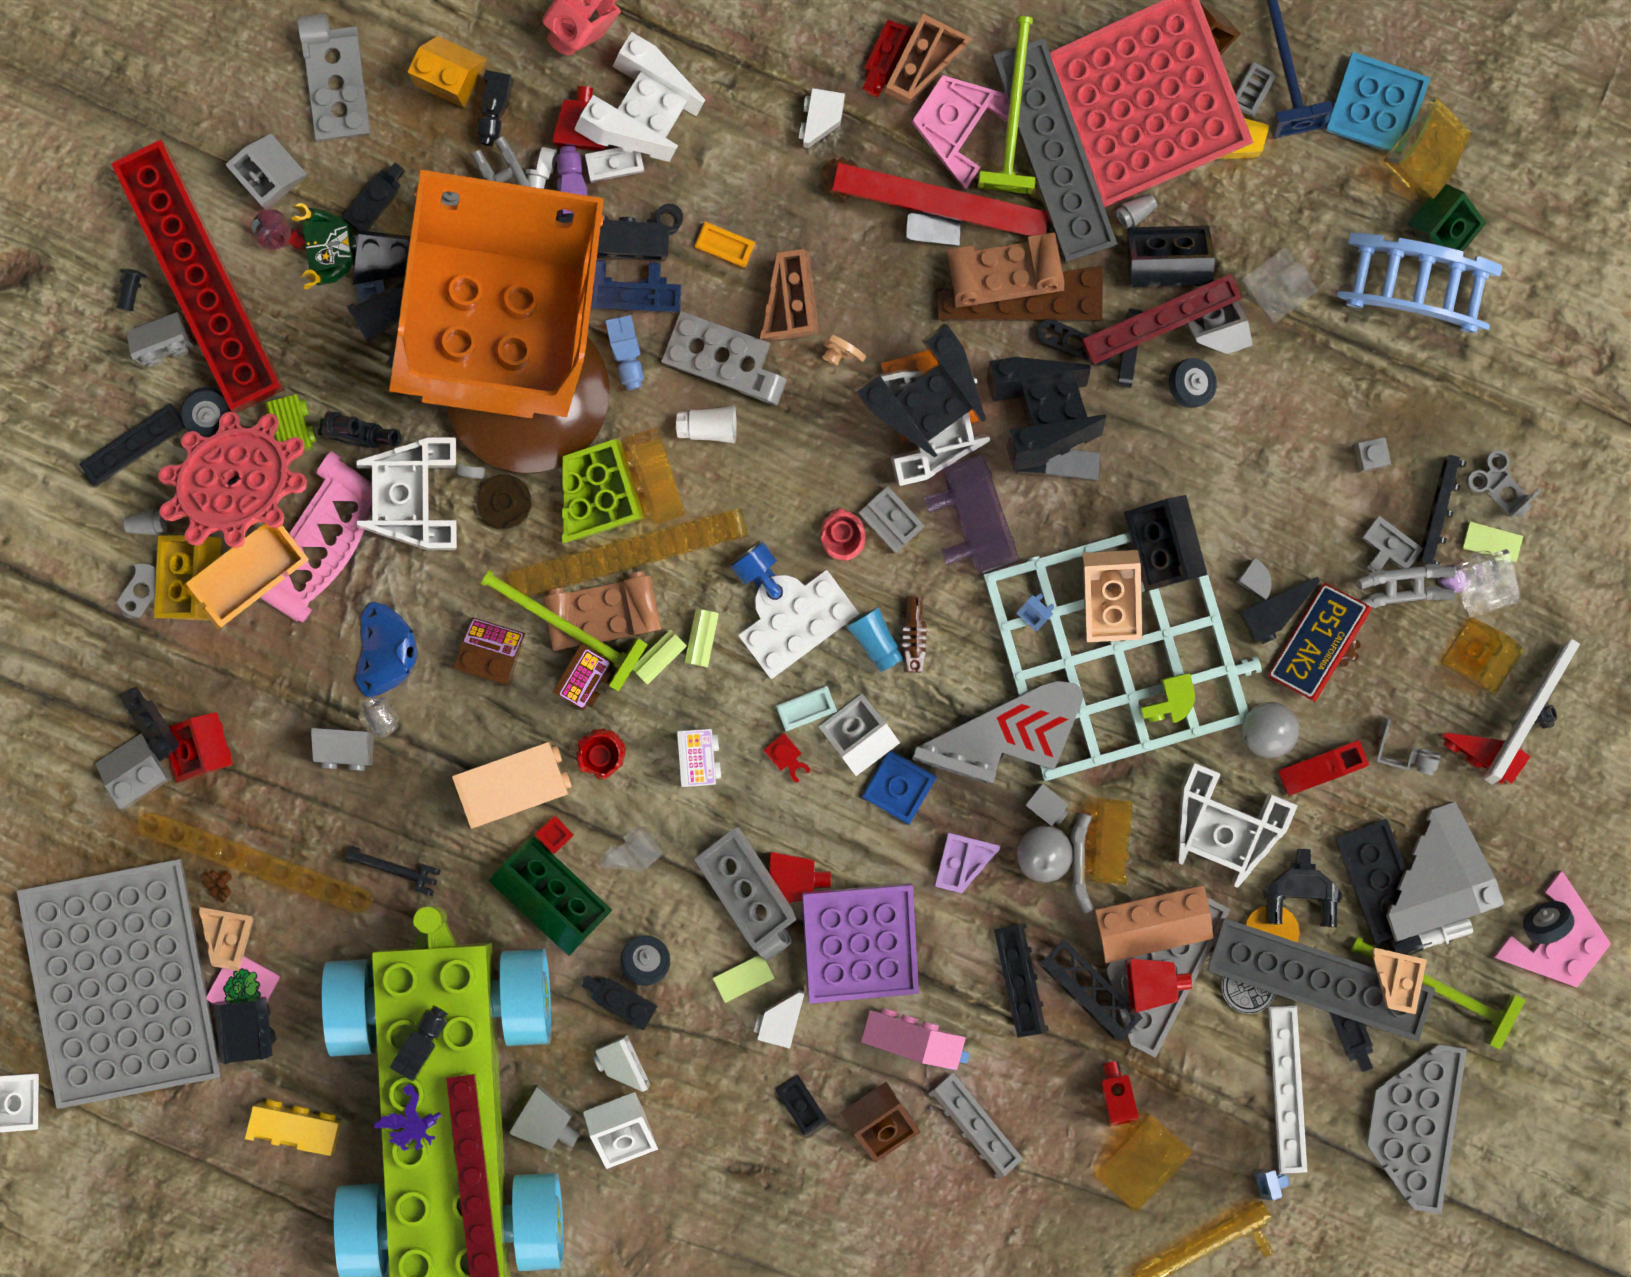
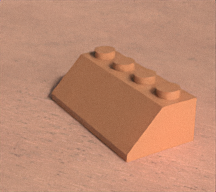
(1154, 923)

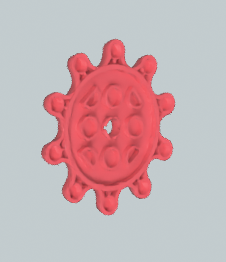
(213, 461)

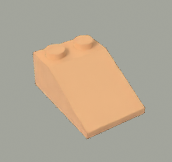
(1112, 595)

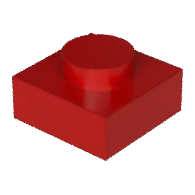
(554, 834)

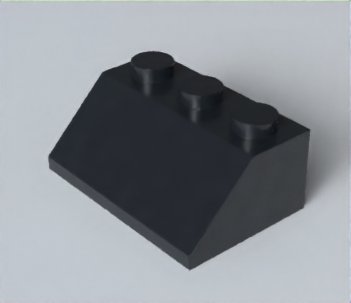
(1170, 256)
(1166, 542)

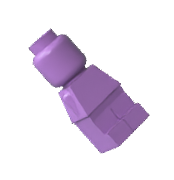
(570, 170)

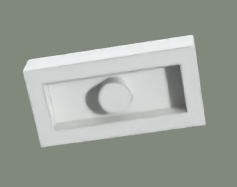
(613, 164)

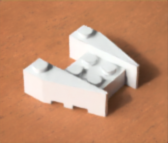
(648, 107)
(949, 444)
(402, 494)
(1224, 832)

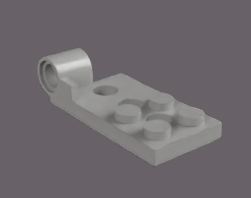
(316, 43)
(764, 935)

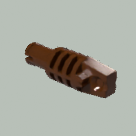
(914, 636)

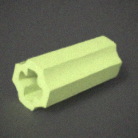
(701, 637)
(659, 656)

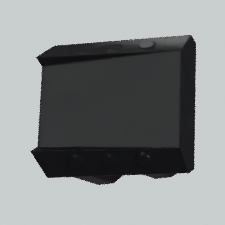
(244, 1030)

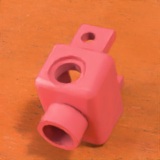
(571, 25)

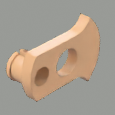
(840, 349)

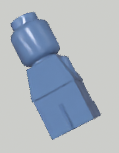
(625, 351)

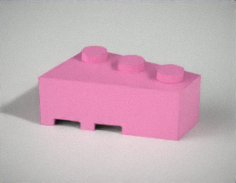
(913, 1040)

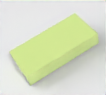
(1486, 538)
(743, 978)

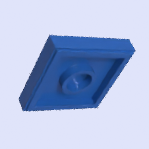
(899, 787)

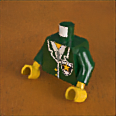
(328, 245)

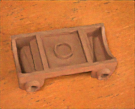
(1005, 271)
(605, 611)

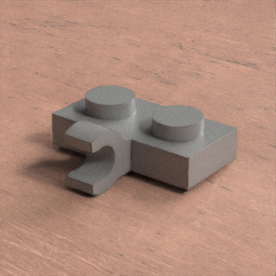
(1390, 545)

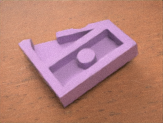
(963, 861)

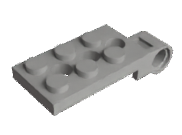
(755, 383)

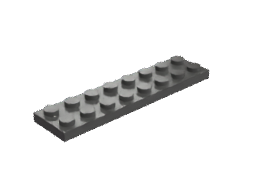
(1056, 155)
(1311, 978)

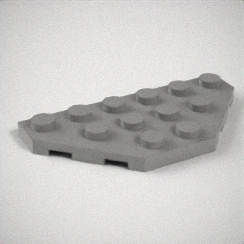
(1157, 1022)
(1416, 1124)

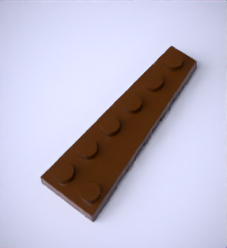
(1078, 302)

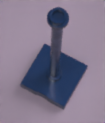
(1301, 117)

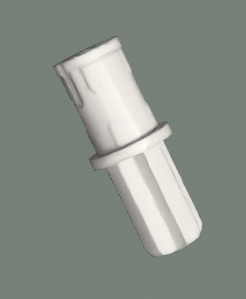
(1446, 933)

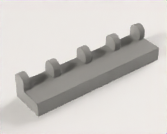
(976, 1125)

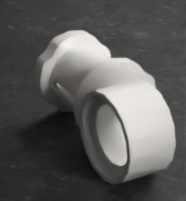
(545, 167)

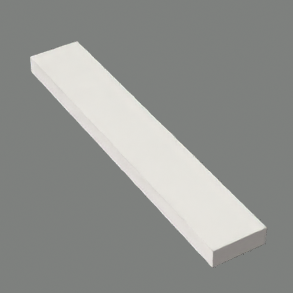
(1531, 711)
(1287, 1089)

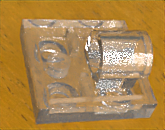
(1279, 285)
(1487, 582)

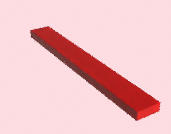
(939, 201)

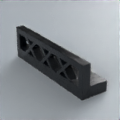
(1081, 997)

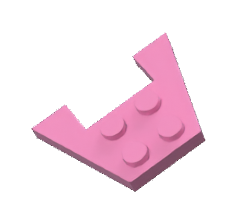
(950, 117)
(1570, 957)

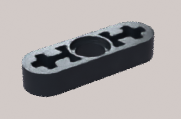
(1064, 348)
(1128, 359)

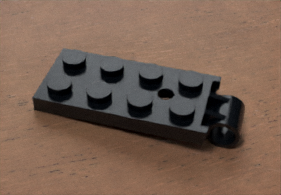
(1375, 873)

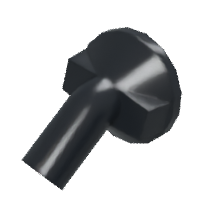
(1547, 716)

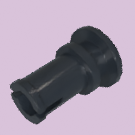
(129, 288)

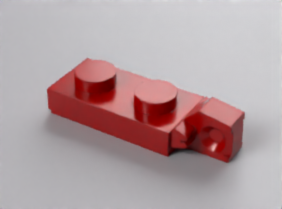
(885, 56)

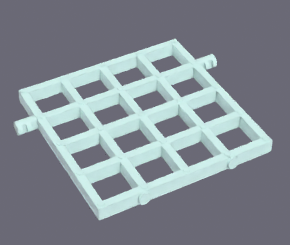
(1117, 648)

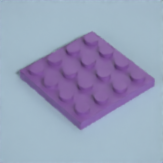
(860, 943)

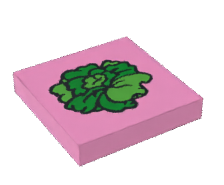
(249, 982)

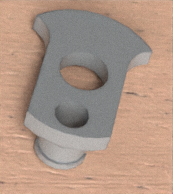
(145, 575)

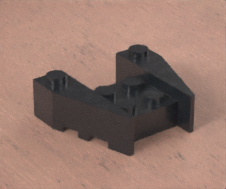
(930, 400)
(1050, 405)

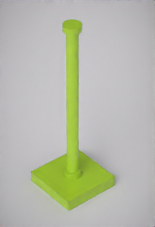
(1006, 179)
(623, 662)
(1501, 1019)

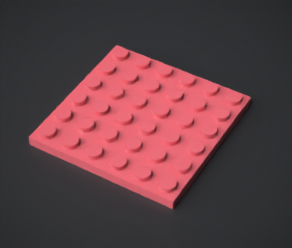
(1150, 98)

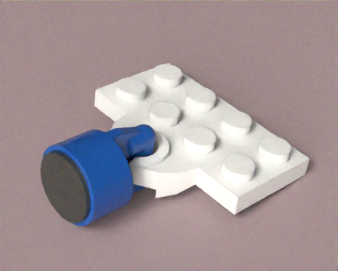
(790, 613)

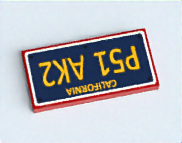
(1319, 642)

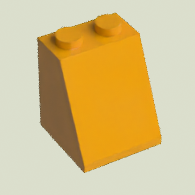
(446, 70)

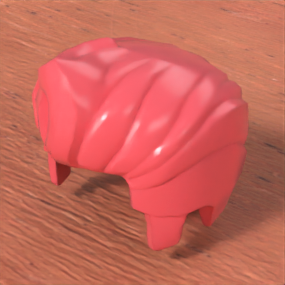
(842, 534)

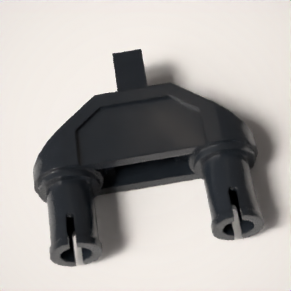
(356, 432)
(1305, 883)

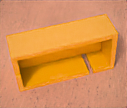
(245, 573)

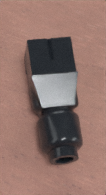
(494, 104)
(420, 1043)

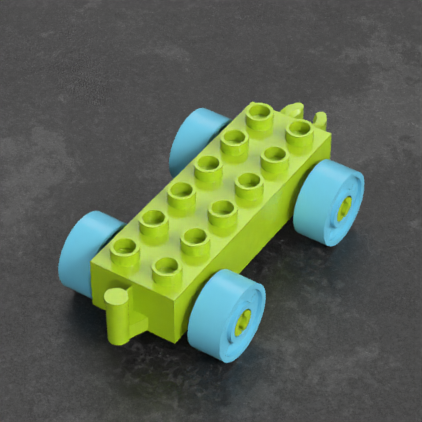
(418, 1216)

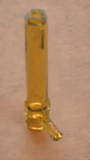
(1238, 1225)

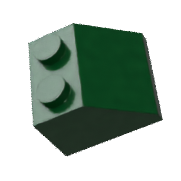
(1447, 220)

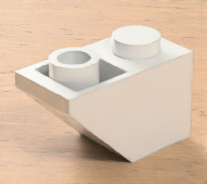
(823, 117)

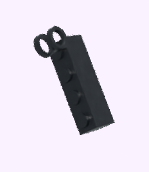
(636, 239)

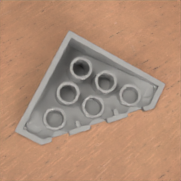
(1445, 880)

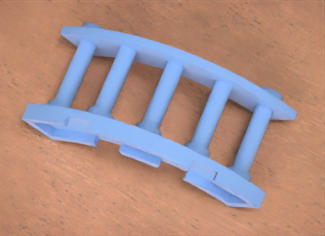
(1427, 254)

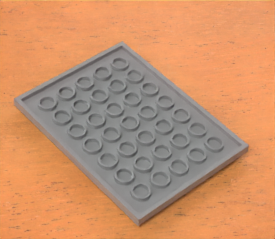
(119, 983)

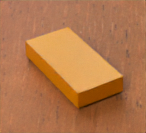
(725, 244)

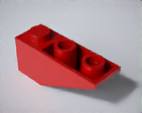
(1482, 752)
(1323, 767)

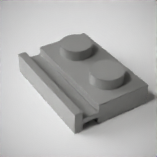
(891, 519)

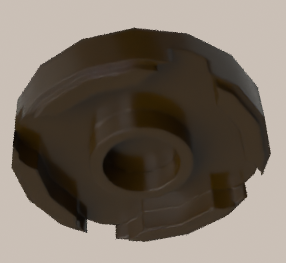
(504, 501)

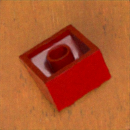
(200, 748)

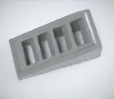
(1247, 107)

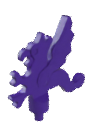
(414, 1125)

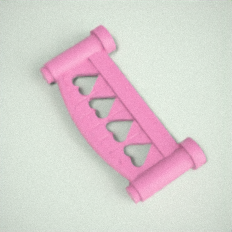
(339, 485)

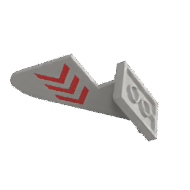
(1025, 728)

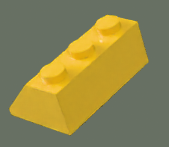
(175, 566)

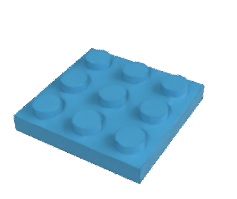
(1376, 102)

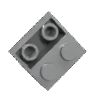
(266, 170)
(159, 339)

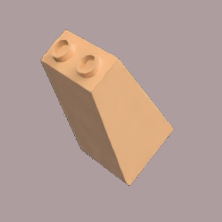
(512, 784)

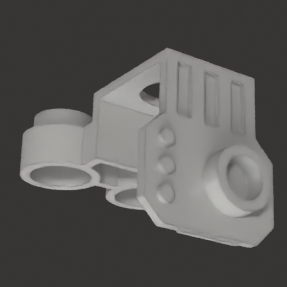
(1496, 480)
(1425, 759)

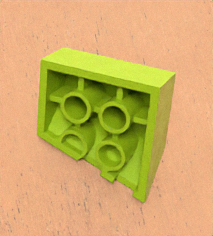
(598, 492)

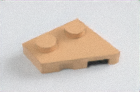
(225, 937)
(1399, 979)

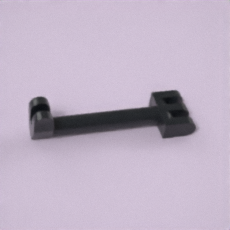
(420, 877)

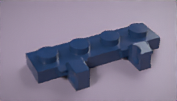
(650, 295)

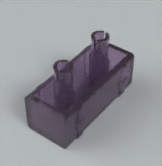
(980, 516)

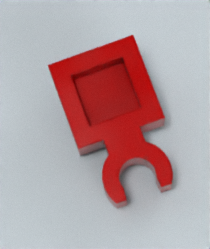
(784, 755)

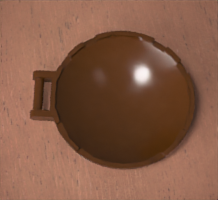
(540, 441)

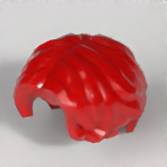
(600, 753)

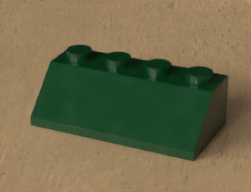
(550, 895)

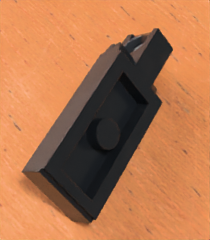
(374, 198)
(150, 723)
(621, 1001)
(1354, 1040)

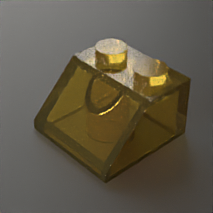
(1482, 655)

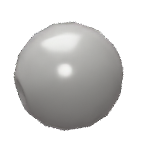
(1270, 730)
(1044, 854)

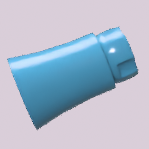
(876, 639)

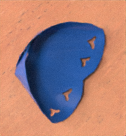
(384, 650)

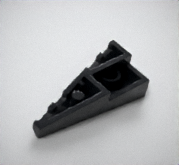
(378, 311)

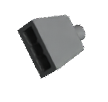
(544, 1121)

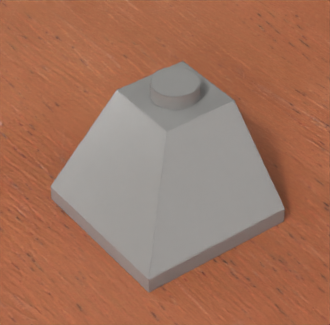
(1223, 329)

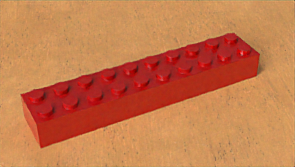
(198, 276)

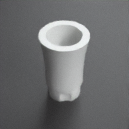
(708, 424)

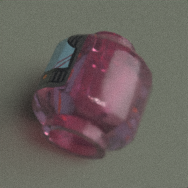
(271, 229)

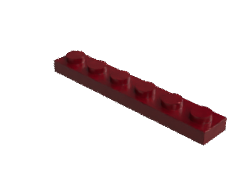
(1161, 319)

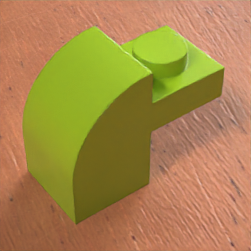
(1178, 701)

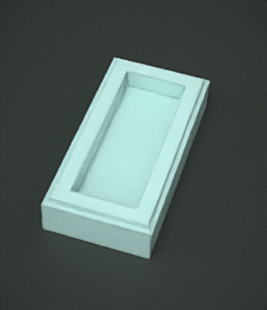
(806, 708)

